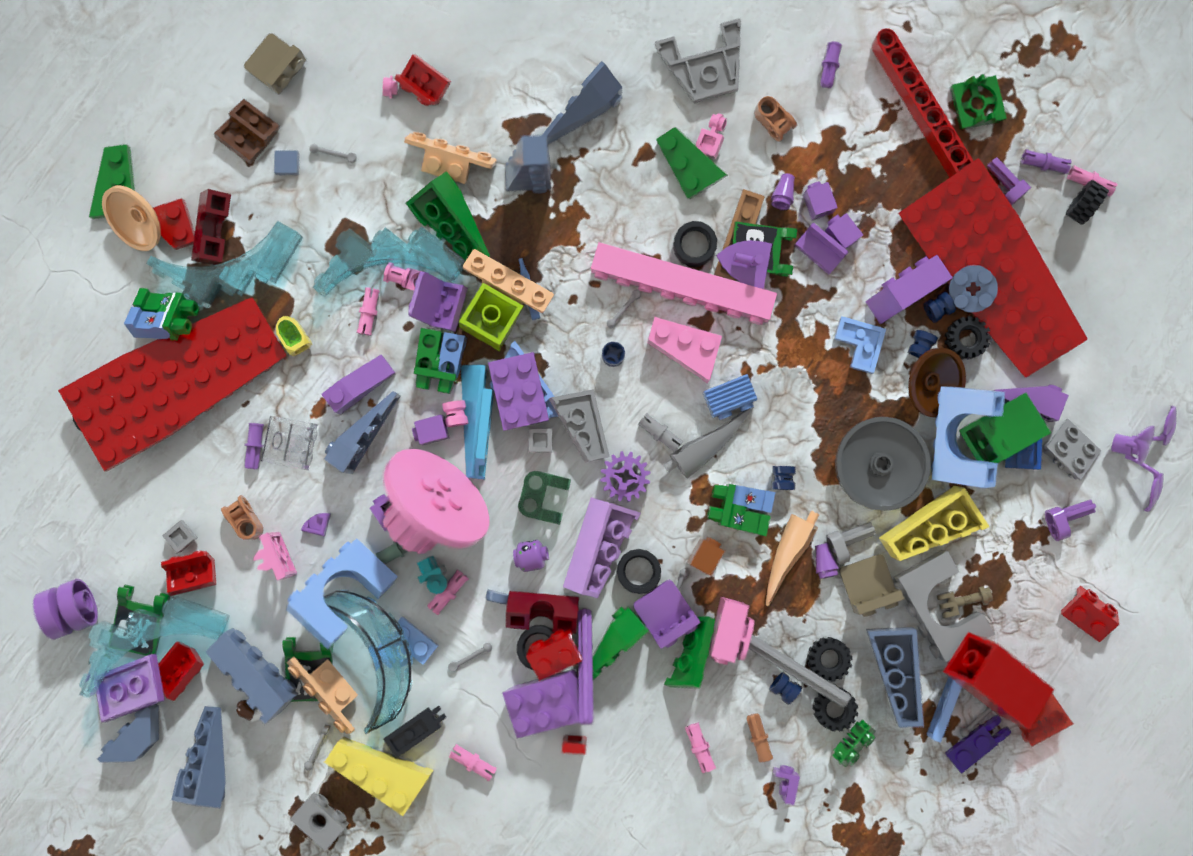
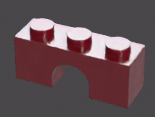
(212, 211)
(525, 606)

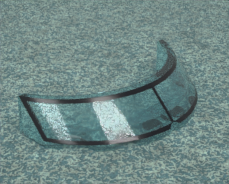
(387, 649)

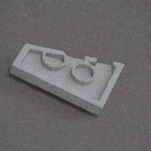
(583, 423)

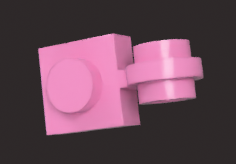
(710, 141)

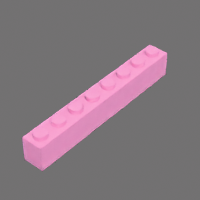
(684, 283)

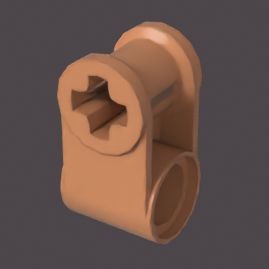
(775, 119)
(240, 515)

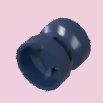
(939, 307)
(922, 343)
(615, 351)
(783, 477)
(787, 689)

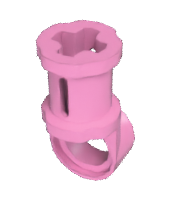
(402, 276)

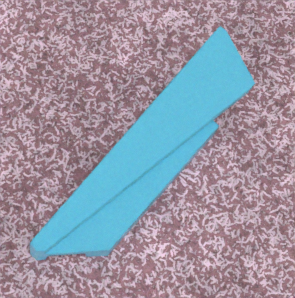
(479, 413)

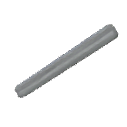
(799, 671)

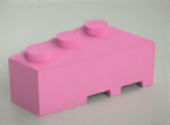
(686, 345)

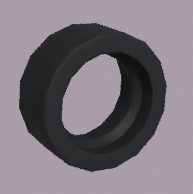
(695, 226)
(651, 584)
(536, 629)

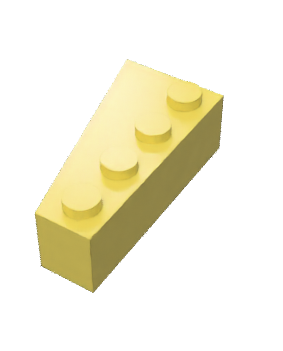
(935, 524)
(379, 773)

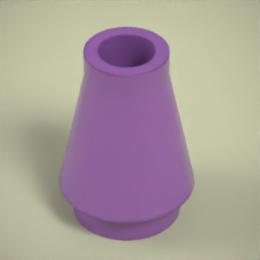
(784, 192)
(825, 562)

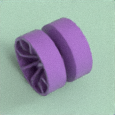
(65, 609)

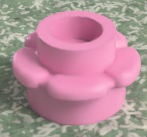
(390, 87)

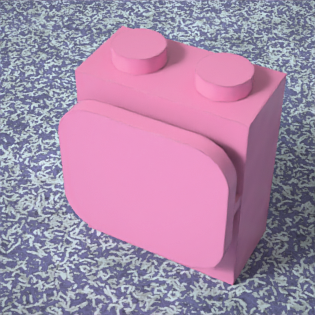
(731, 632)

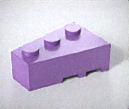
(908, 288)

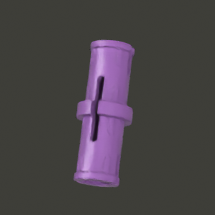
(1046, 161)

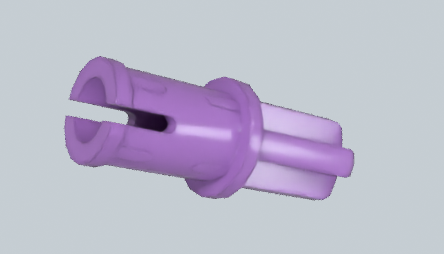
(830, 64)
(253, 446)

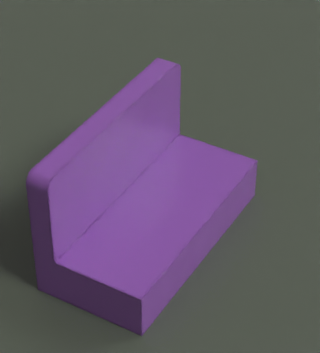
(821, 248)

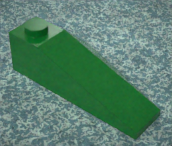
(447, 213)
(620, 635)

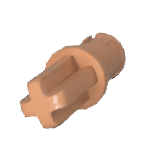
(759, 737)

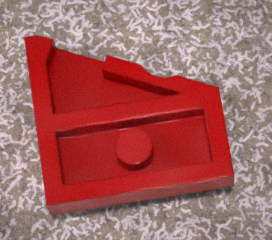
(175, 223)

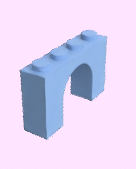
(949, 462)
(353, 562)

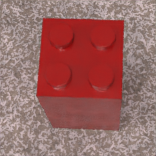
(998, 680)

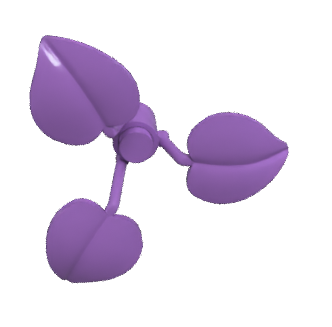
(1140, 445)

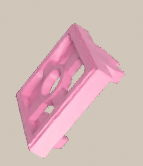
(275, 556)

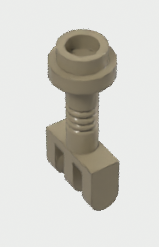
(953, 603)

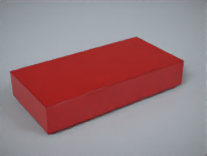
(574, 744)

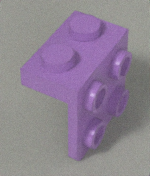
(437, 302)
(666, 614)

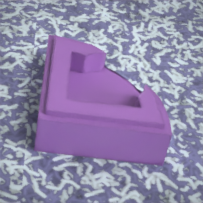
(317, 524)

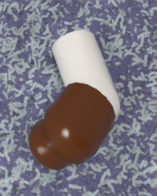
(246, 712)

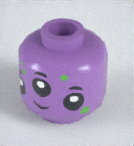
(530, 555)

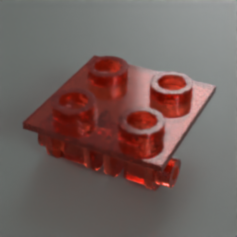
(1048, 723)

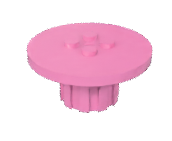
(432, 503)

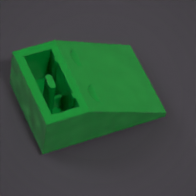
(1002, 436)

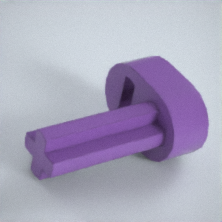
(1009, 180)
(1058, 518)

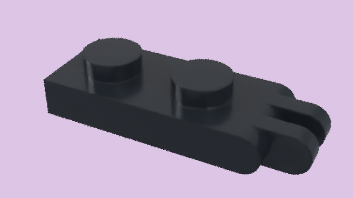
(414, 731)

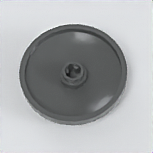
(882, 463)

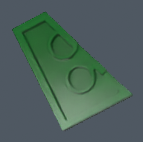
(113, 171)

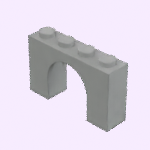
(916, 586)

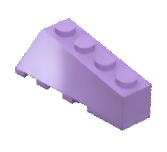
(598, 546)

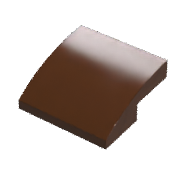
(247, 131)

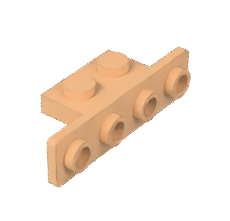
(443, 157)
(508, 281)
(328, 688)

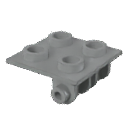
(1072, 449)

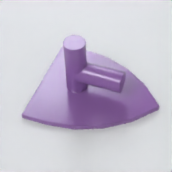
(747, 261)

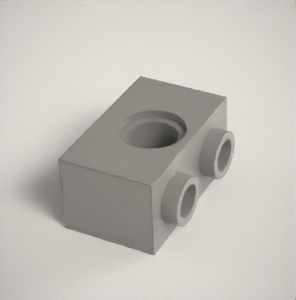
(306, 820)

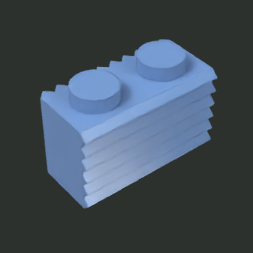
(730, 396)

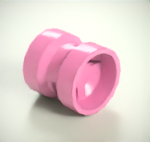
(455, 413)

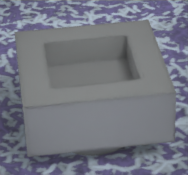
(540, 440)
(179, 536)

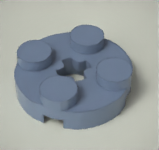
(963, 279)

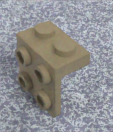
(275, 62)
(870, 585)

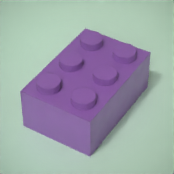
(544, 703)

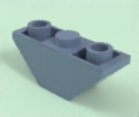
(133, 738)

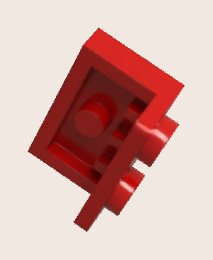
(423, 81)
(189, 572)
(1091, 614)
(553, 654)
(178, 669)

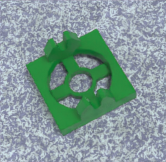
(989, 83)

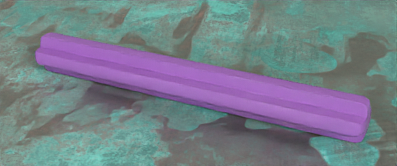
(585, 667)

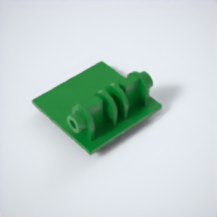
(865, 738)

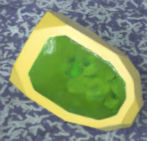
(292, 335)

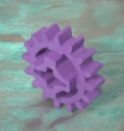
(627, 466)

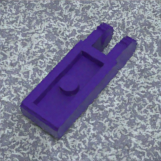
(976, 744)

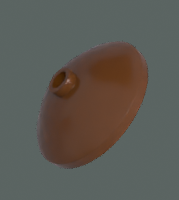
(932, 371)

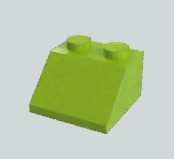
(490, 316)

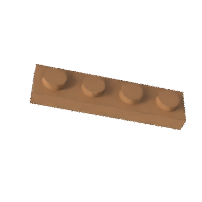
(746, 212)

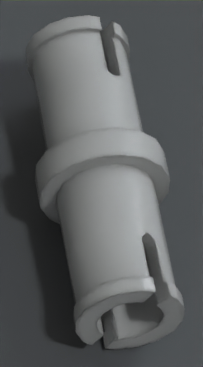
(660, 432)

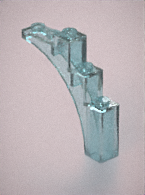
(358, 255)
(264, 261)
(115, 641)

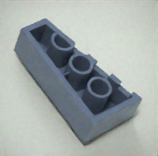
(529, 165)
(899, 668)
(252, 674)

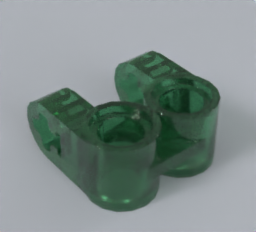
(539, 494)

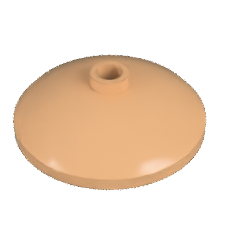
(131, 218)

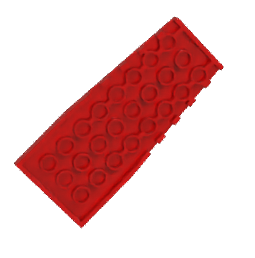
(975, 224)
(170, 382)

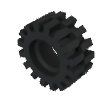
(1087, 202)
(977, 328)
(841, 667)
(838, 723)

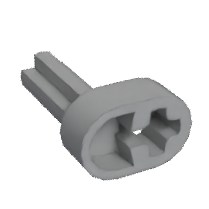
(839, 541)

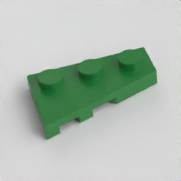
(689, 164)
(691, 663)

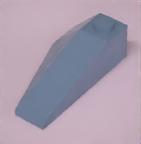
(597, 96)
(353, 443)
(203, 777)

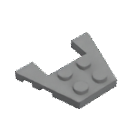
(706, 73)

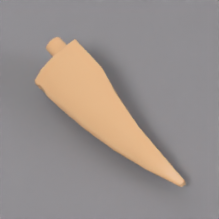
(792, 545)

